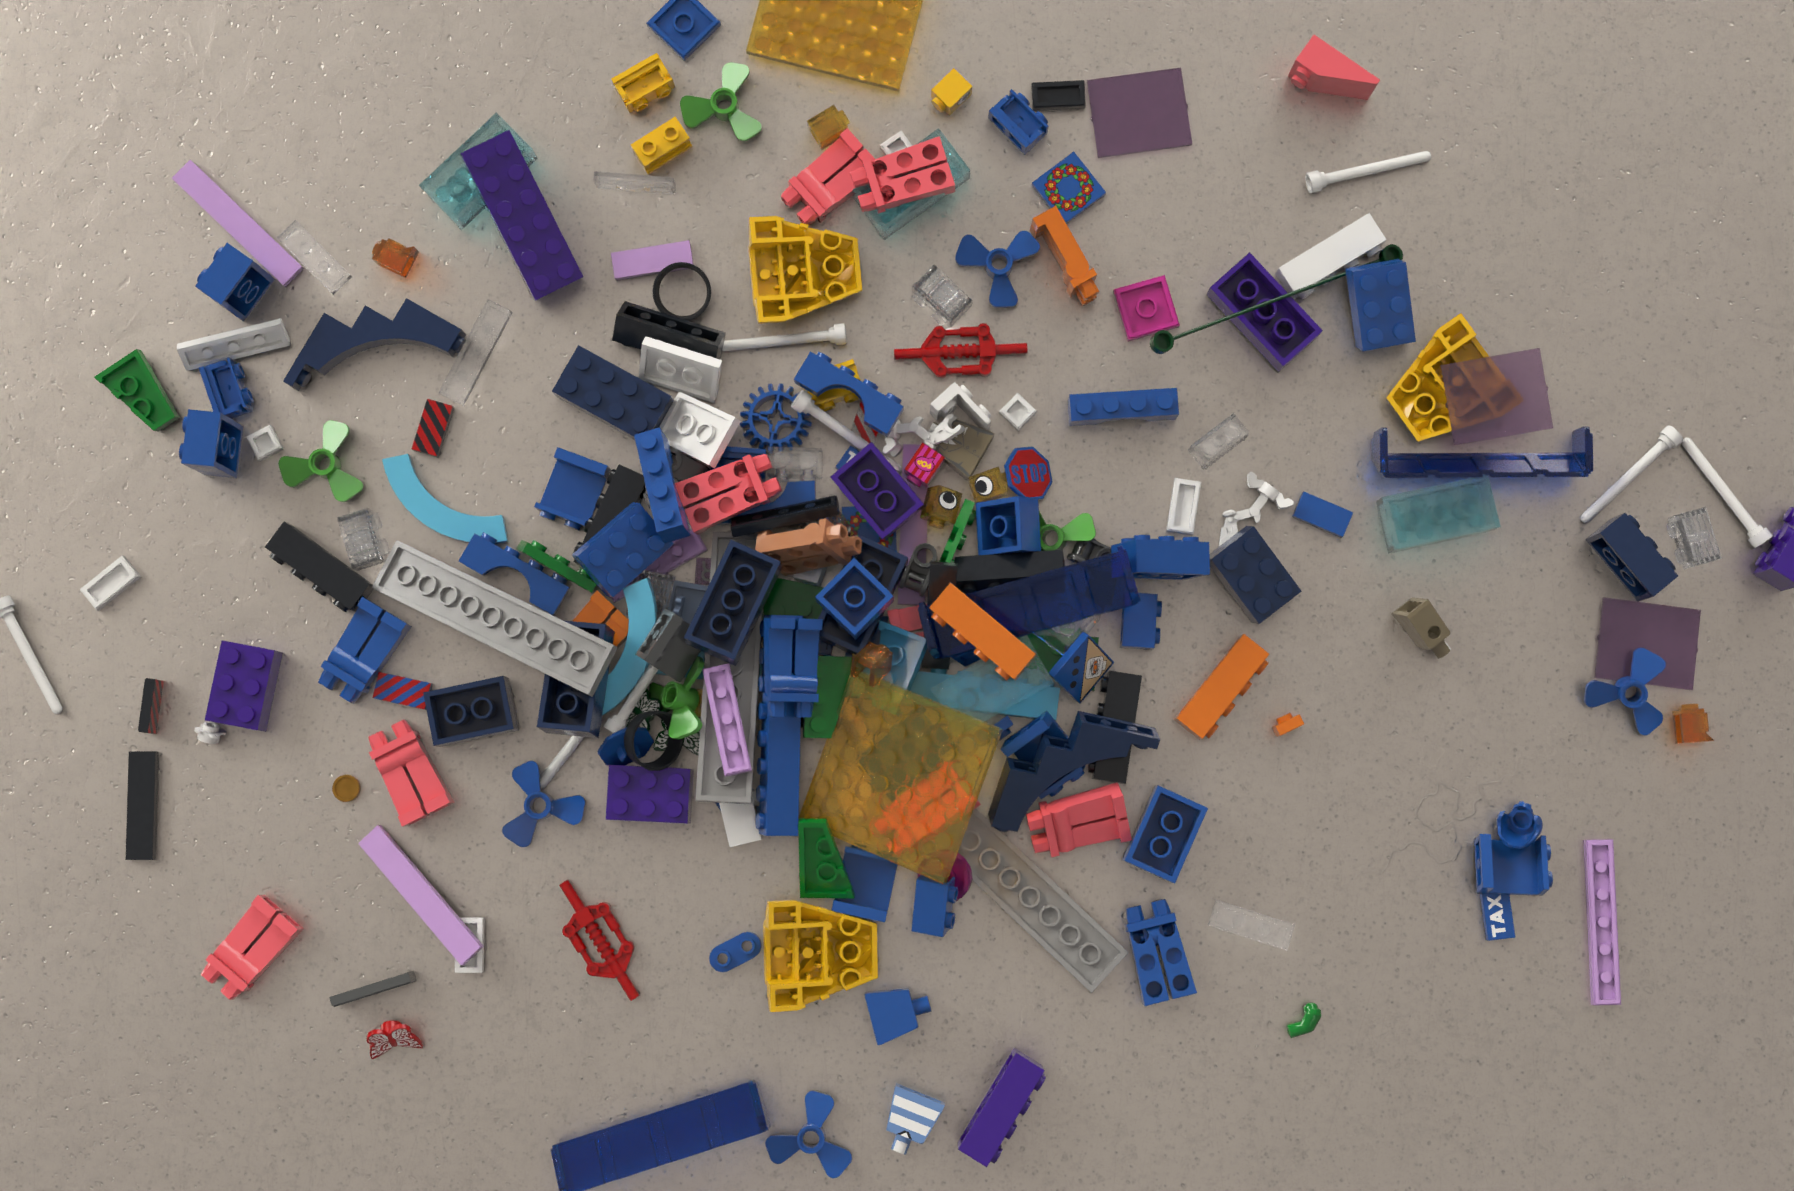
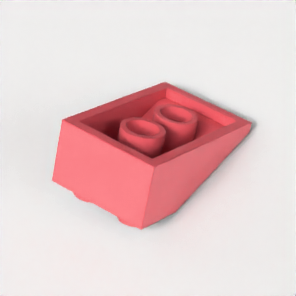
(1330, 72)

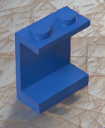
(573, 489)
(1025, 744)
(1510, 869)
(872, 884)

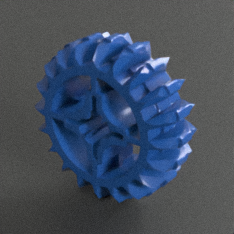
(763, 417)

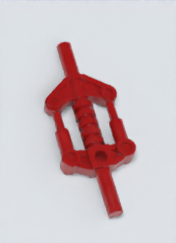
(987, 350)
(584, 917)

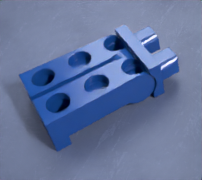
(363, 650)
(791, 664)
(1160, 932)

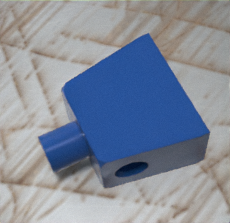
(894, 1012)

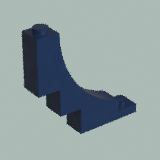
(334, 341)
(1090, 740)

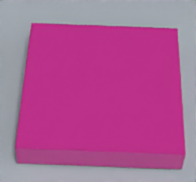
(1146, 308)

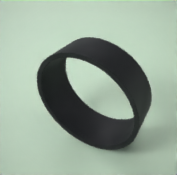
(663, 273)
(669, 755)

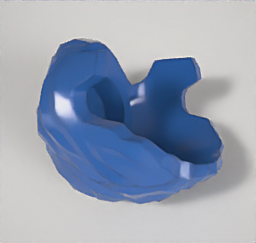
(1519, 827)

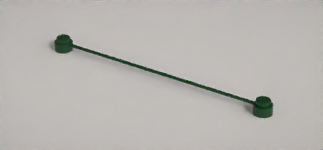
(1163, 340)

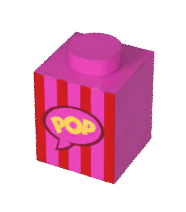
(923, 466)

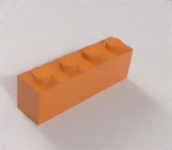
(982, 631)
(1222, 686)

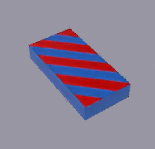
(401, 690)

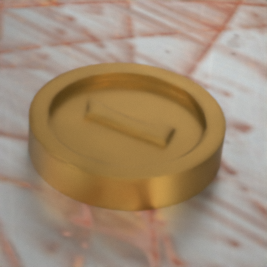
(346, 788)

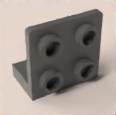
(667, 648)

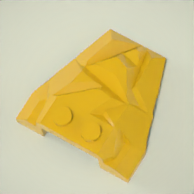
(799, 268)
(1420, 392)
(814, 953)

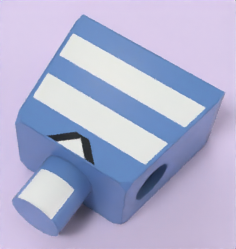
(911, 1117)

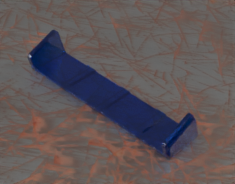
(1456, 465)
(1044, 601)
(660, 1137)

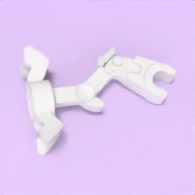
(942, 433)
(1267, 492)

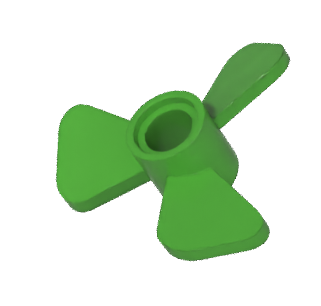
(698, 110)
(297, 470)
(1079, 529)
(682, 701)

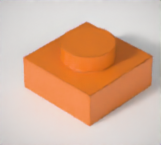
(1287, 723)

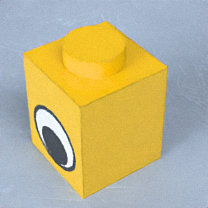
(951, 92)

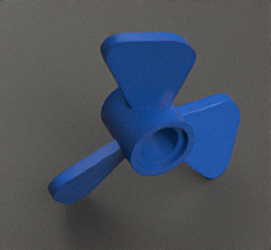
(974, 254)
(1644, 668)
(523, 827)
(832, 1157)

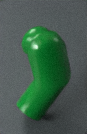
(1308, 1022)

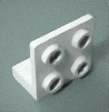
(960, 396)

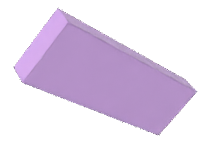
(650, 259)

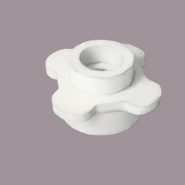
(209, 732)

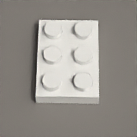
(679, 369)
(698, 429)

